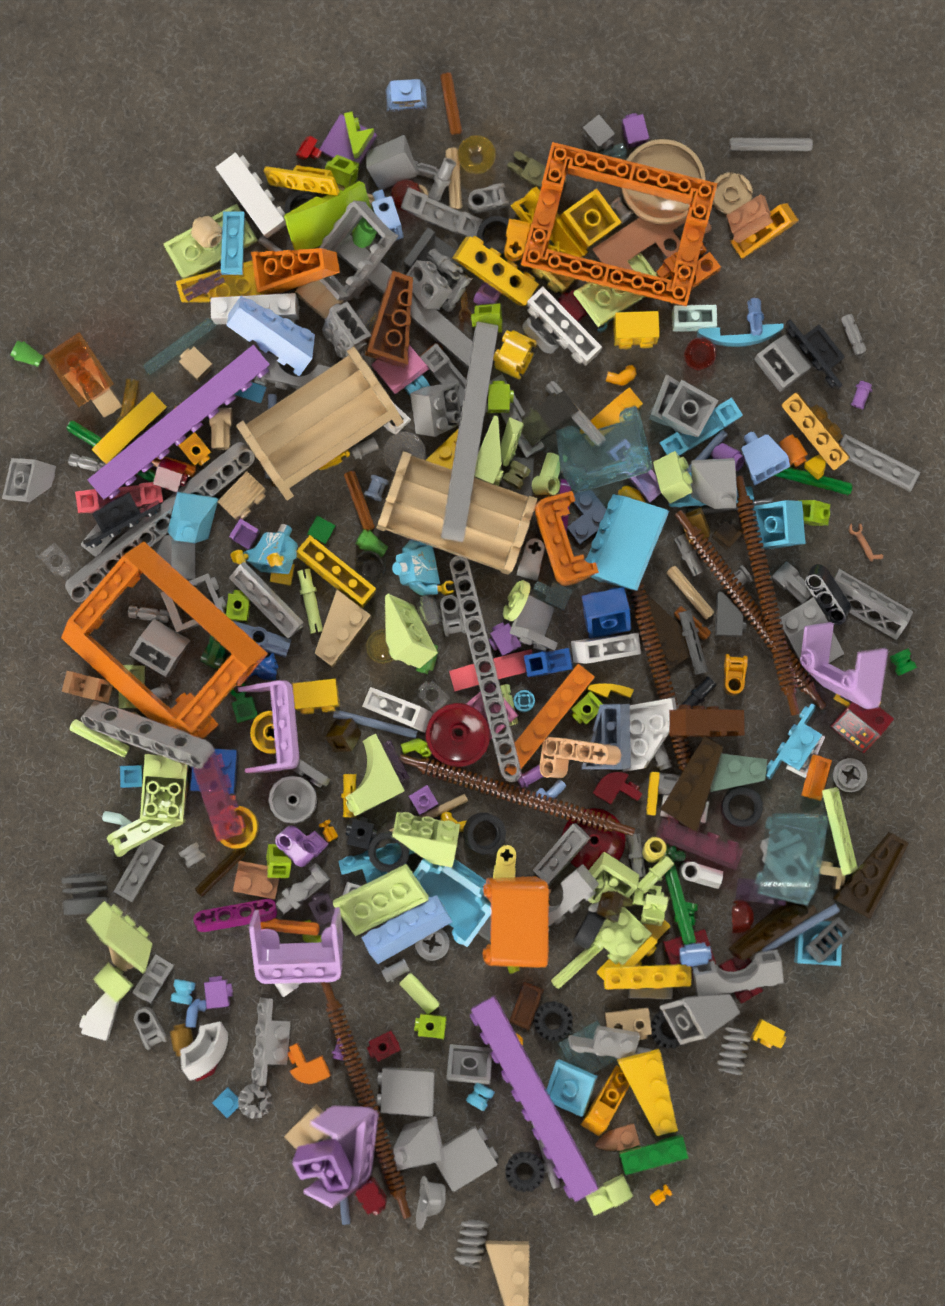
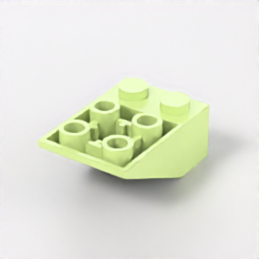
(162, 788)
(428, 837)

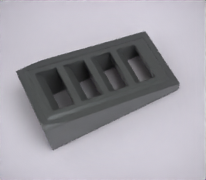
(815, 952)

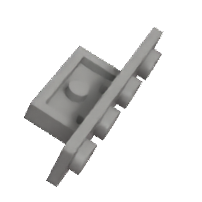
(271, 1042)
(609, 1042)

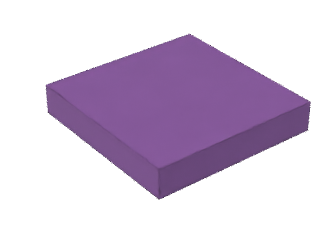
(339, 143)

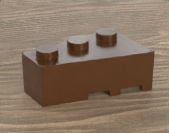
(706, 722)

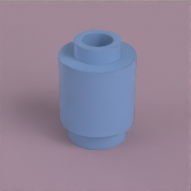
(695, 954)

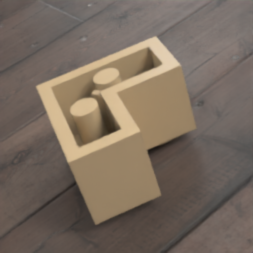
(303, 1132)

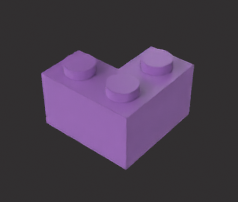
(324, 1160)

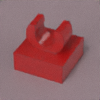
(307, 149)

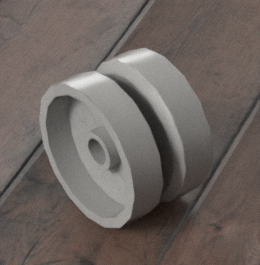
(305, 803)

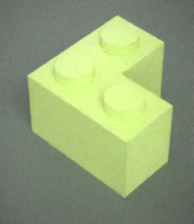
(612, 877)

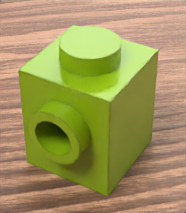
(499, 397)
(815, 512)

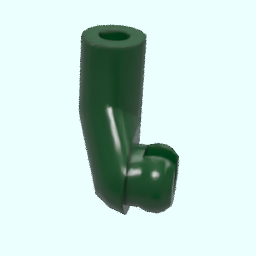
(675, 855)

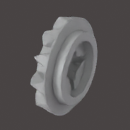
(853, 784)
(437, 951)
(246, 1097)

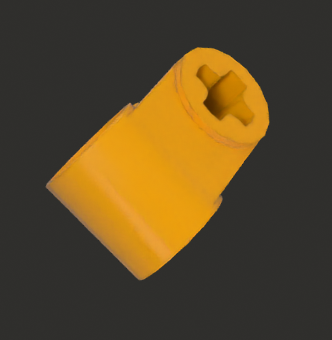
(516, 236)
(734, 672)

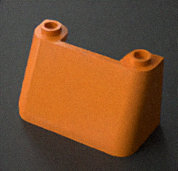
(566, 567)
(517, 922)

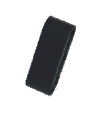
(827, 603)

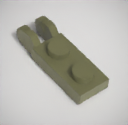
(533, 171)

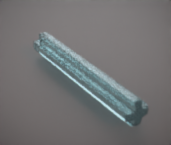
(179, 346)

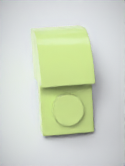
(113, 982)
(611, 1194)

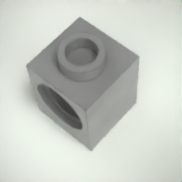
(598, 133)

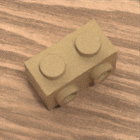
(630, 1020)

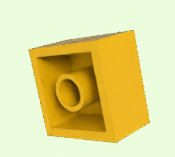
(590, 219)
(636, 329)
(316, 695)

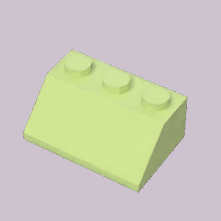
(121, 934)

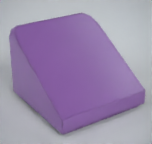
(486, 295)

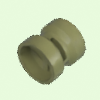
(516, 474)

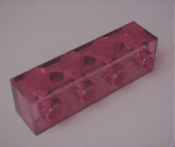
(218, 799)
(702, 845)

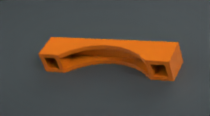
(550, 715)

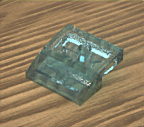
(586, 1061)

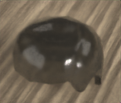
(370, 566)

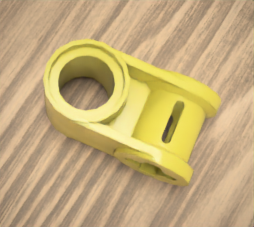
(502, 867)

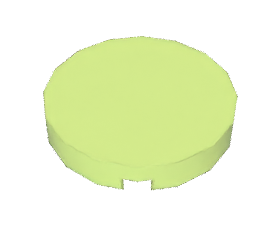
(517, 600)

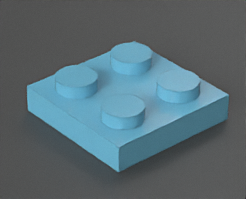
(571, 1087)

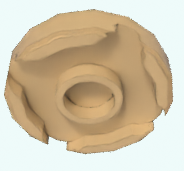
(728, 198)

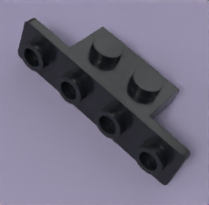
(820, 348)
(116, 516)

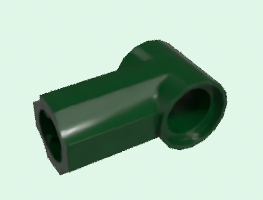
(214, 654)

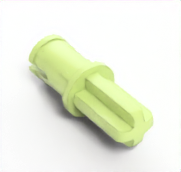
(655, 874)

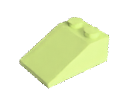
(489, 456)
(406, 633)

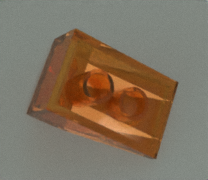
(79, 369)

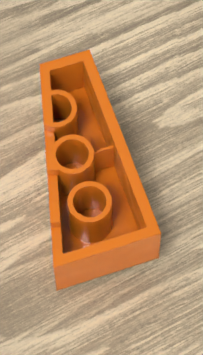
(290, 269)

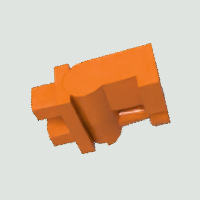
(705, 267)

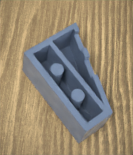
(613, 728)

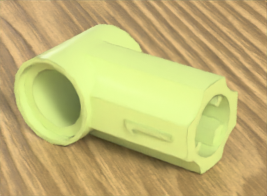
(548, 480)

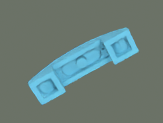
(713, 334)
(719, 419)

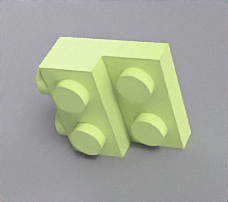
(621, 937)

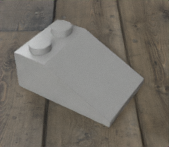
(795, 622)

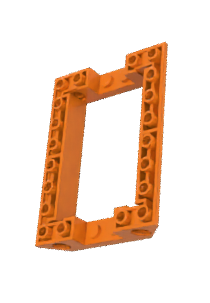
(631, 176)
(143, 559)

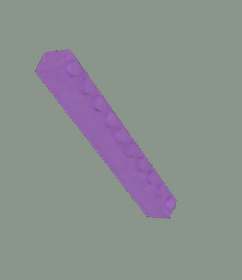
(178, 422)
(534, 1098)

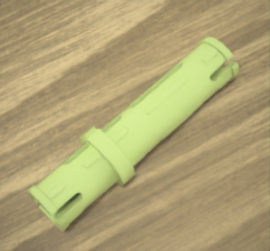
(310, 601)

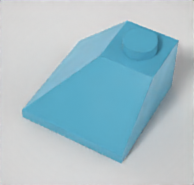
(192, 517)

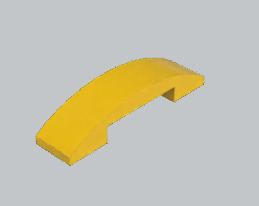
(129, 428)

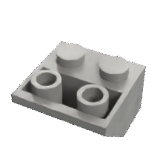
(783, 362)
(436, 409)
(160, 648)

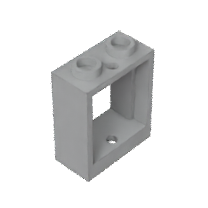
(173, 610)

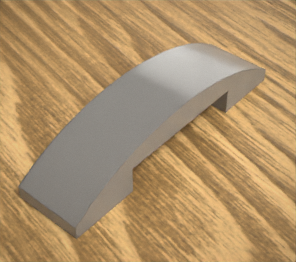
(440, 214)
(445, 371)

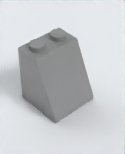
(699, 1016)
(406, 1091)

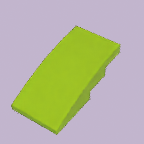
(317, 217)

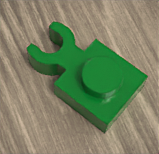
(244, 707)

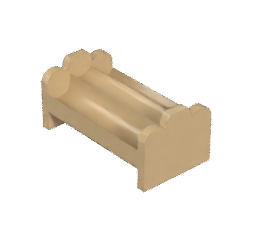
(319, 421)
(494, 521)

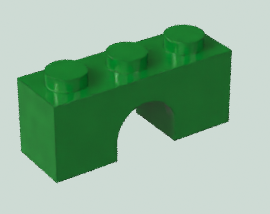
(653, 1155)

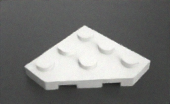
(648, 730)

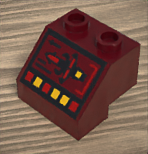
(861, 725)

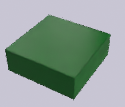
(321, 530)

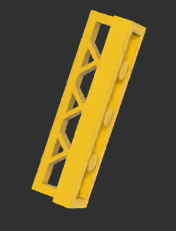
(561, 235)

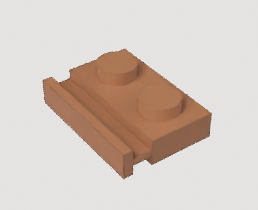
(749, 218)
(253, 880)

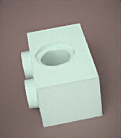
(694, 317)

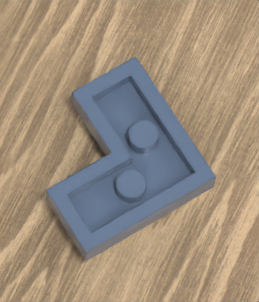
(589, 522)

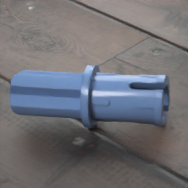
(755, 316)

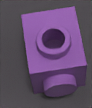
(503, 640)
(217, 992)

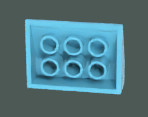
(626, 541)

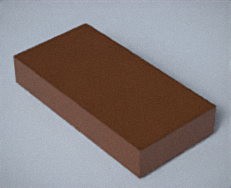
(526, 1005)

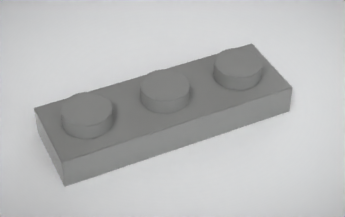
(561, 854)
(139, 869)

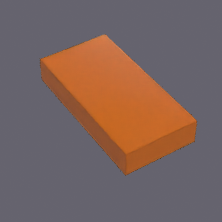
(816, 777)

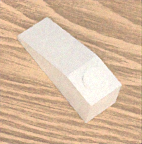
(605, 648)
(397, 709)
(100, 1018)

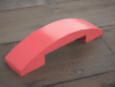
(142, 495)
(505, 665)

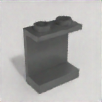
(426, 243)

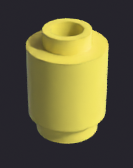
(656, 844)

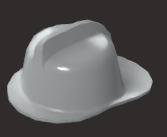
(430, 1200)

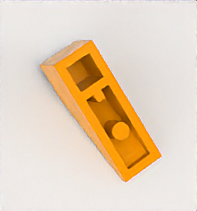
(782, 220)
(611, 412)

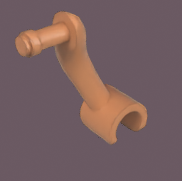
(864, 544)

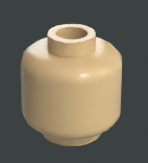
(206, 232)

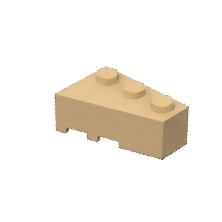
(341, 628)
(511, 1270)

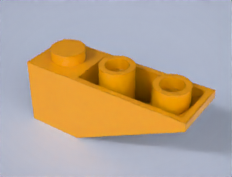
(606, 1102)

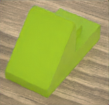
(359, 139)

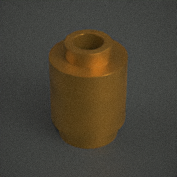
(181, 1038)

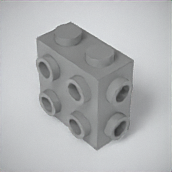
(345, 330)

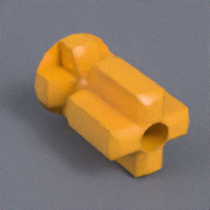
(329, 832)
(659, 1196)

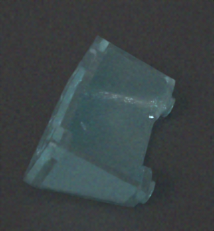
(618, 458)
(793, 856)

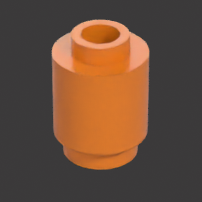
(794, 450)

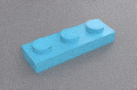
(232, 243)

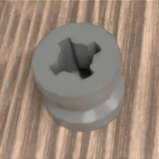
(192, 854)

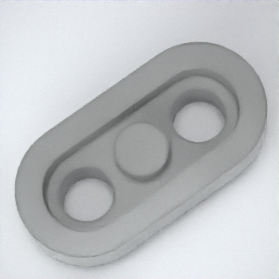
(545, 341)
(317, 777)

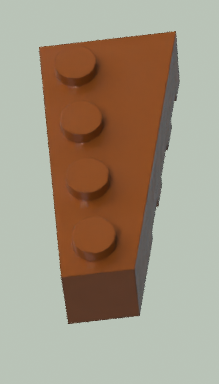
(391, 327)

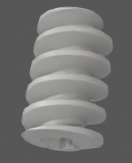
(734, 1051)
(471, 1243)

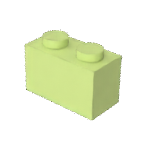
(673, 476)

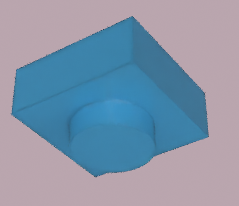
(131, 776)
(227, 1102)

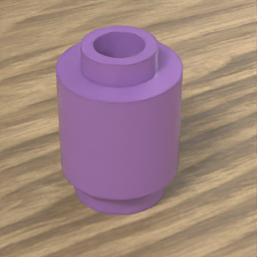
(724, 451)

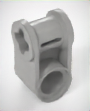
(489, 198)
(531, 563)
(452, 617)
(150, 1028)

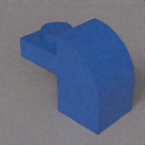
(548, 662)

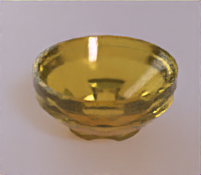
(476, 144)

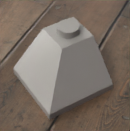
(27, 479)
(714, 482)
(418, 1144)

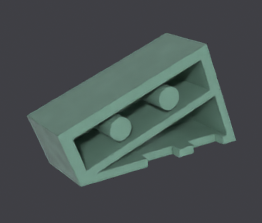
(738, 771)

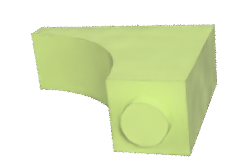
(379, 780)

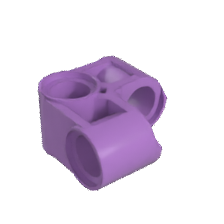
(299, 846)

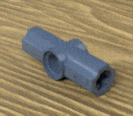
(272, 643)

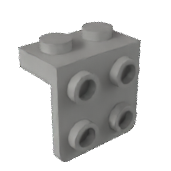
(533, 624)

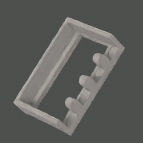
(340, 233)

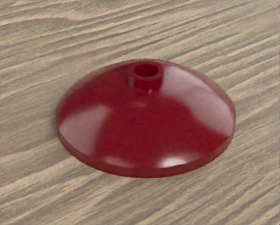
(453, 748)
(610, 842)

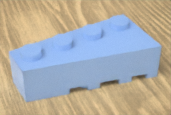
(272, 333)

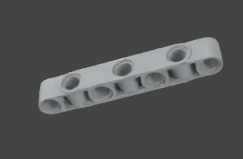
(147, 734)

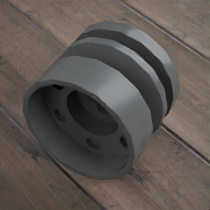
(84, 893)

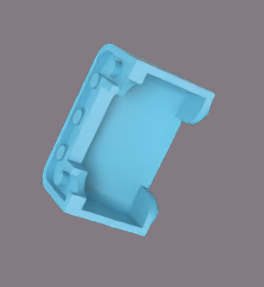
(460, 893)

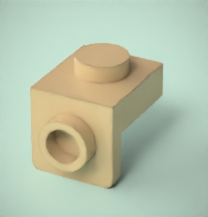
(828, 869)

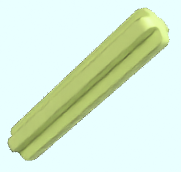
(99, 738)
(575, 965)

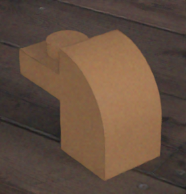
(87, 687)

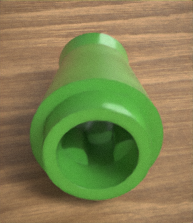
(25, 353)
(368, 541)

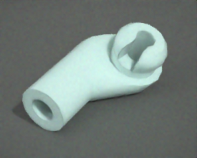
(115, 818)

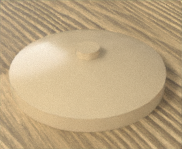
(668, 156)

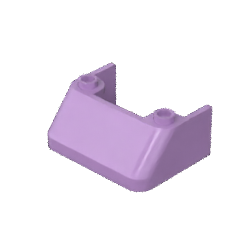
(858, 686)
(284, 725)
(296, 961)
(356, 1133)

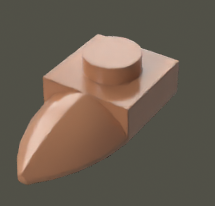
(619, 1139)

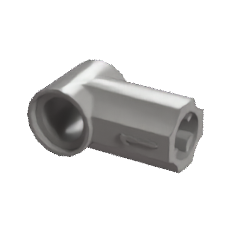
(788, 579)

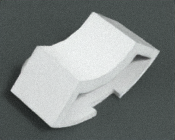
(205, 1050)

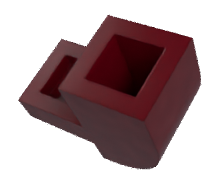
(613, 783)

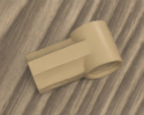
(220, 429)

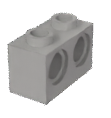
(429, 285)

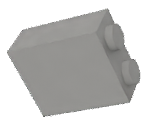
(466, 1158)

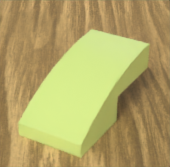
(654, 910)

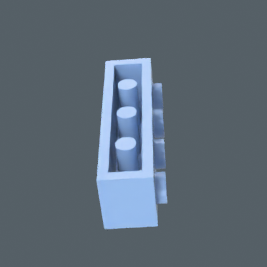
(406, 929)

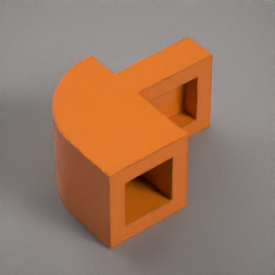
(310, 1071)

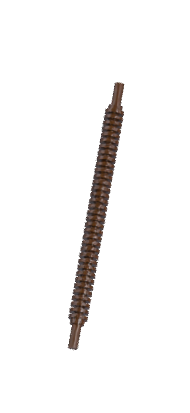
(693, 533)
(763, 583)
(658, 667)
(423, 765)
(333, 1005)

